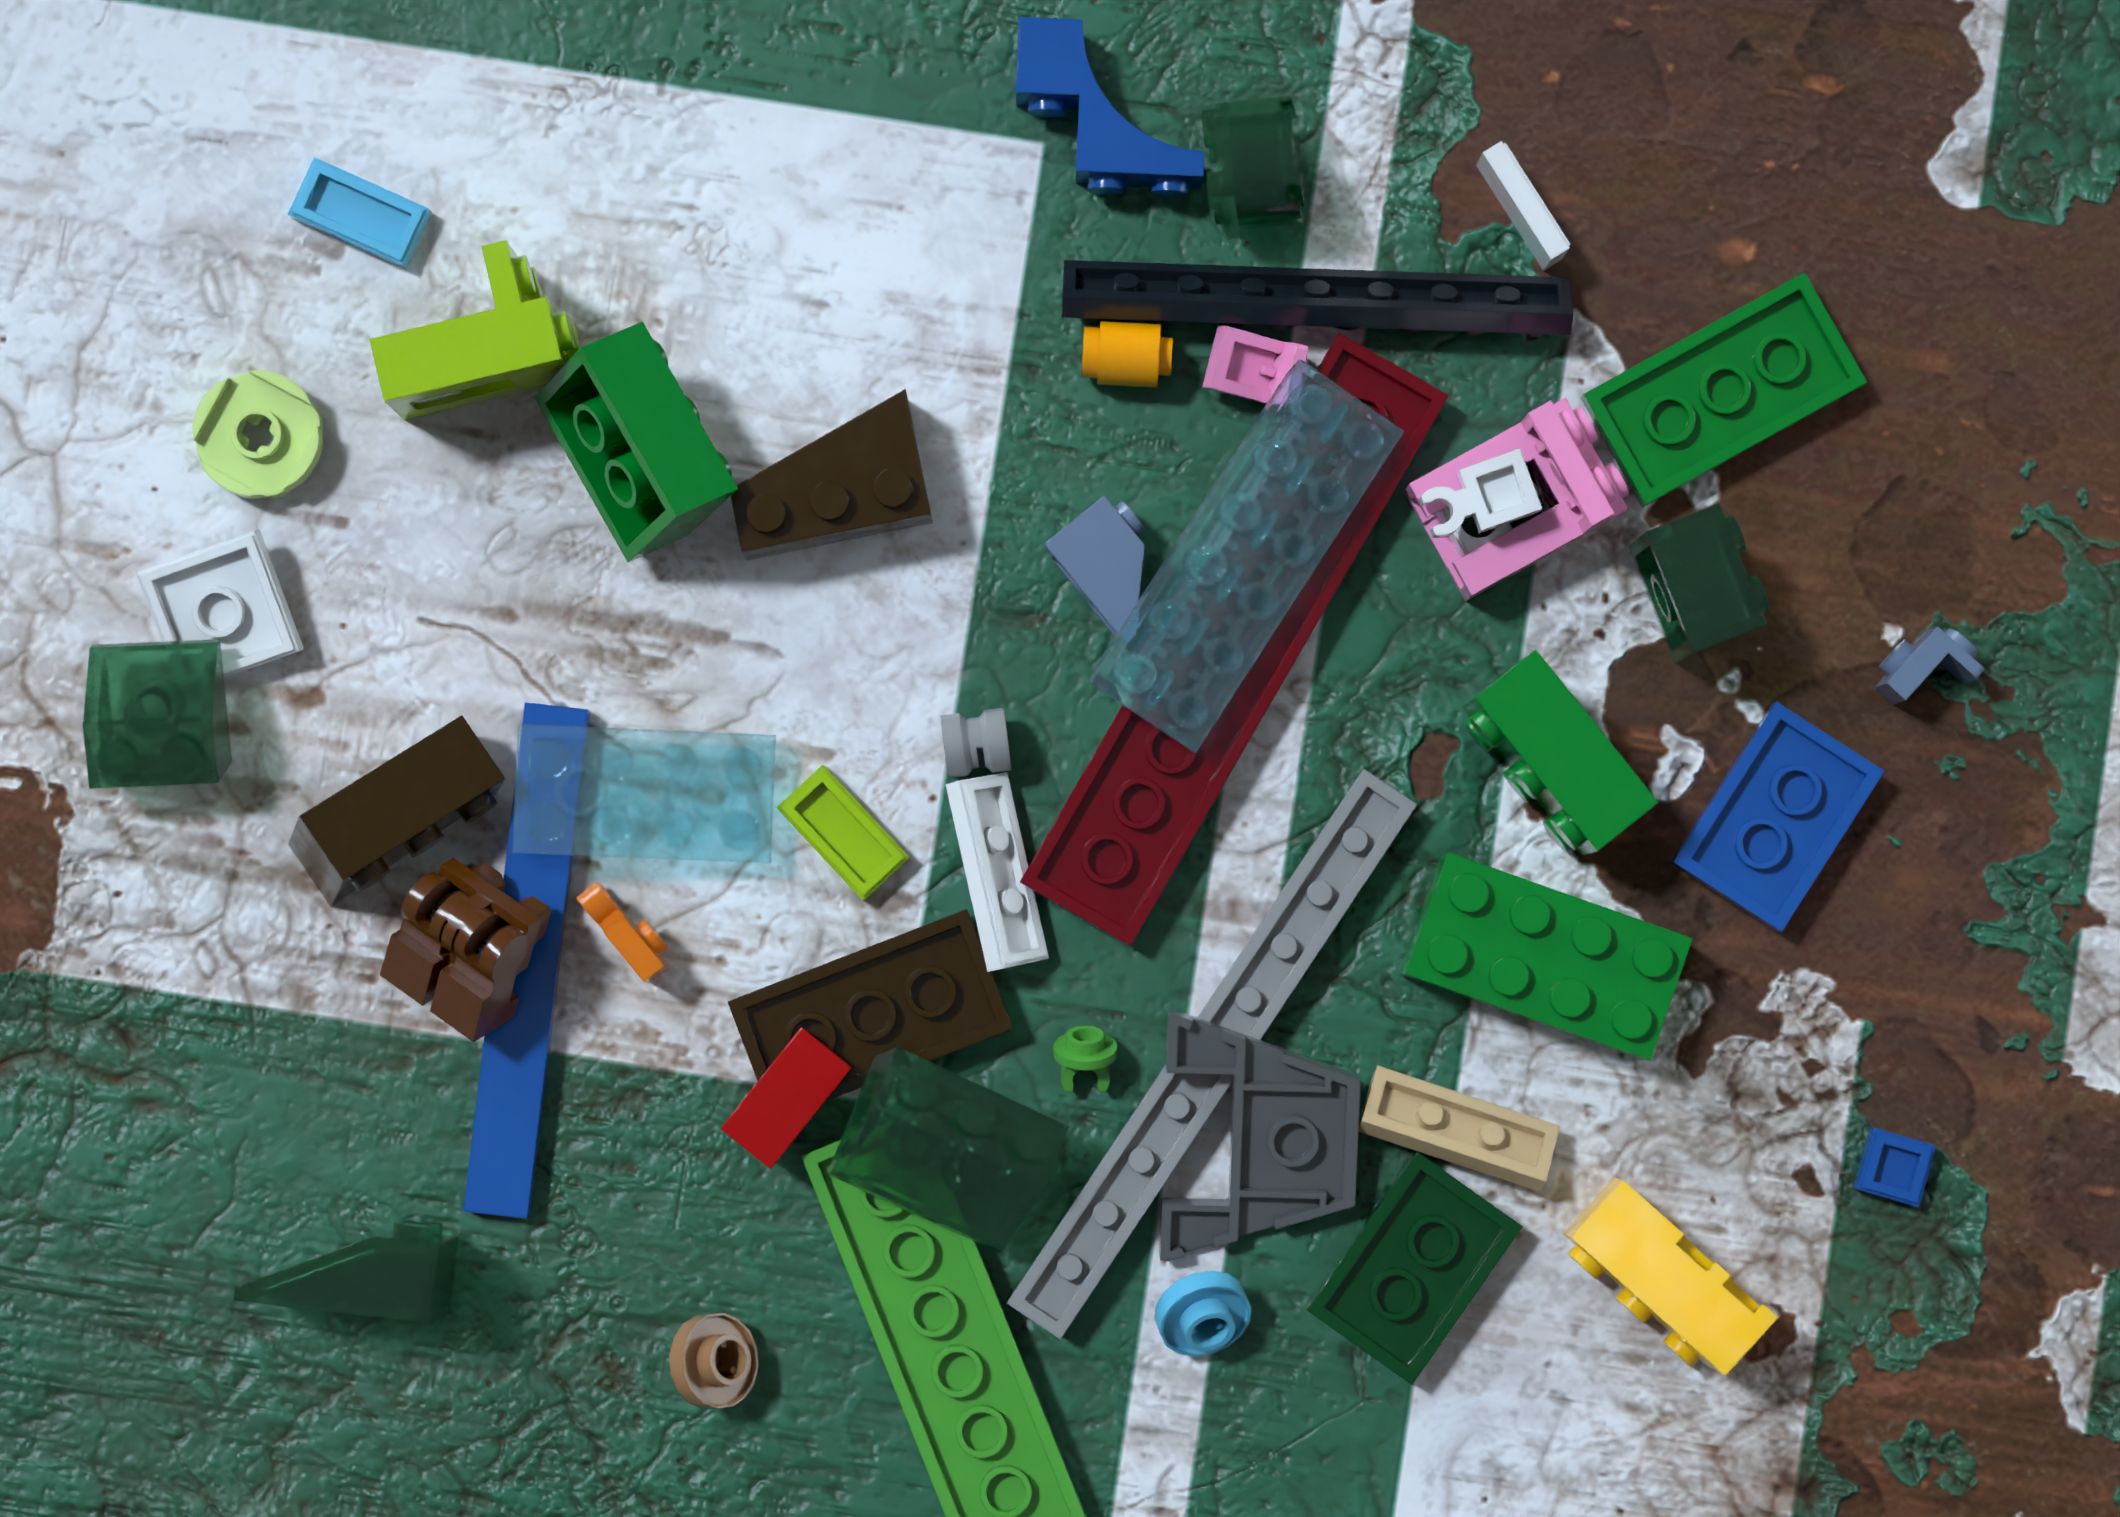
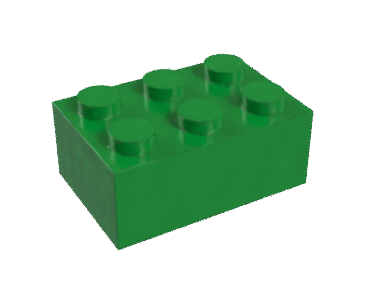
(635, 441)
(1557, 756)

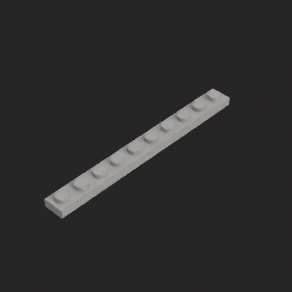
(1182, 1102)

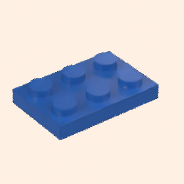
(1777, 817)

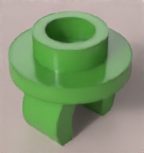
(1085, 1050)

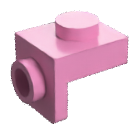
(1249, 363)

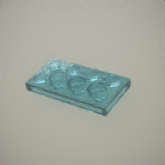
(644, 793)

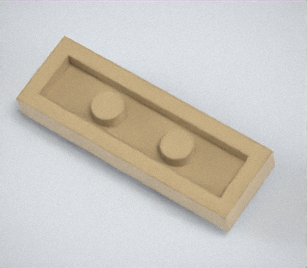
(1459, 1128)

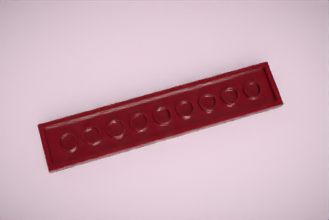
(1150, 793)

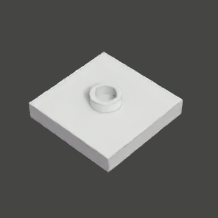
(226, 596)

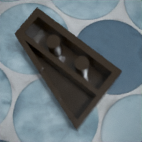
(837, 488)
(396, 810)

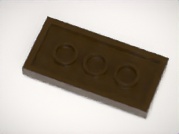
(908, 992)

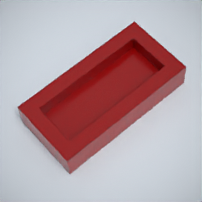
(786, 1098)

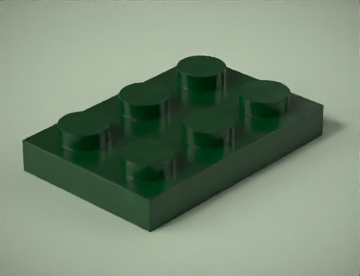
(1413, 1267)

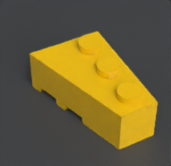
(1666, 1279)

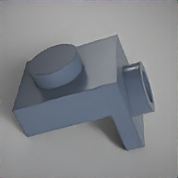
(1910, 664)

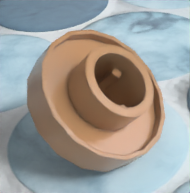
(713, 1361)

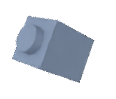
(1102, 559)

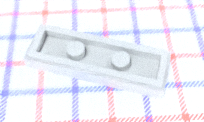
(993, 869)

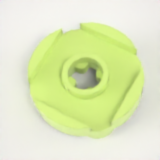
(249, 399)

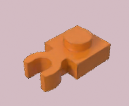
(636, 943)

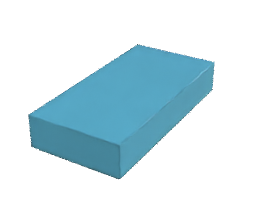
(360, 213)

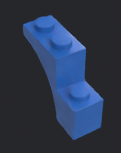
(1110, 150)

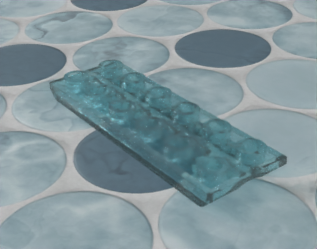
(1245, 555)

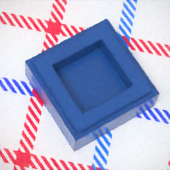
(1894, 1167)

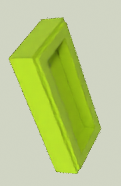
(843, 832)

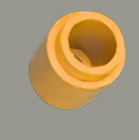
(1126, 354)

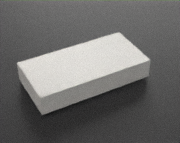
(1523, 205)

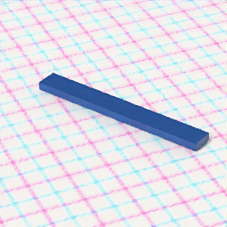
(519, 1050)

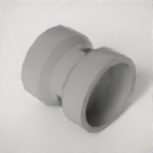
(975, 743)

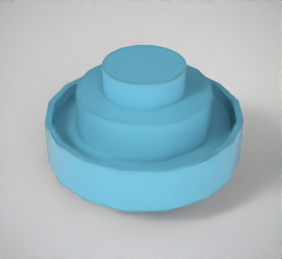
(1202, 1313)

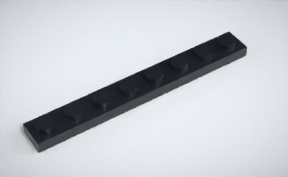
(1317, 297)

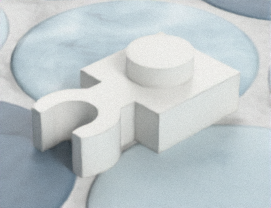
(1490, 492)

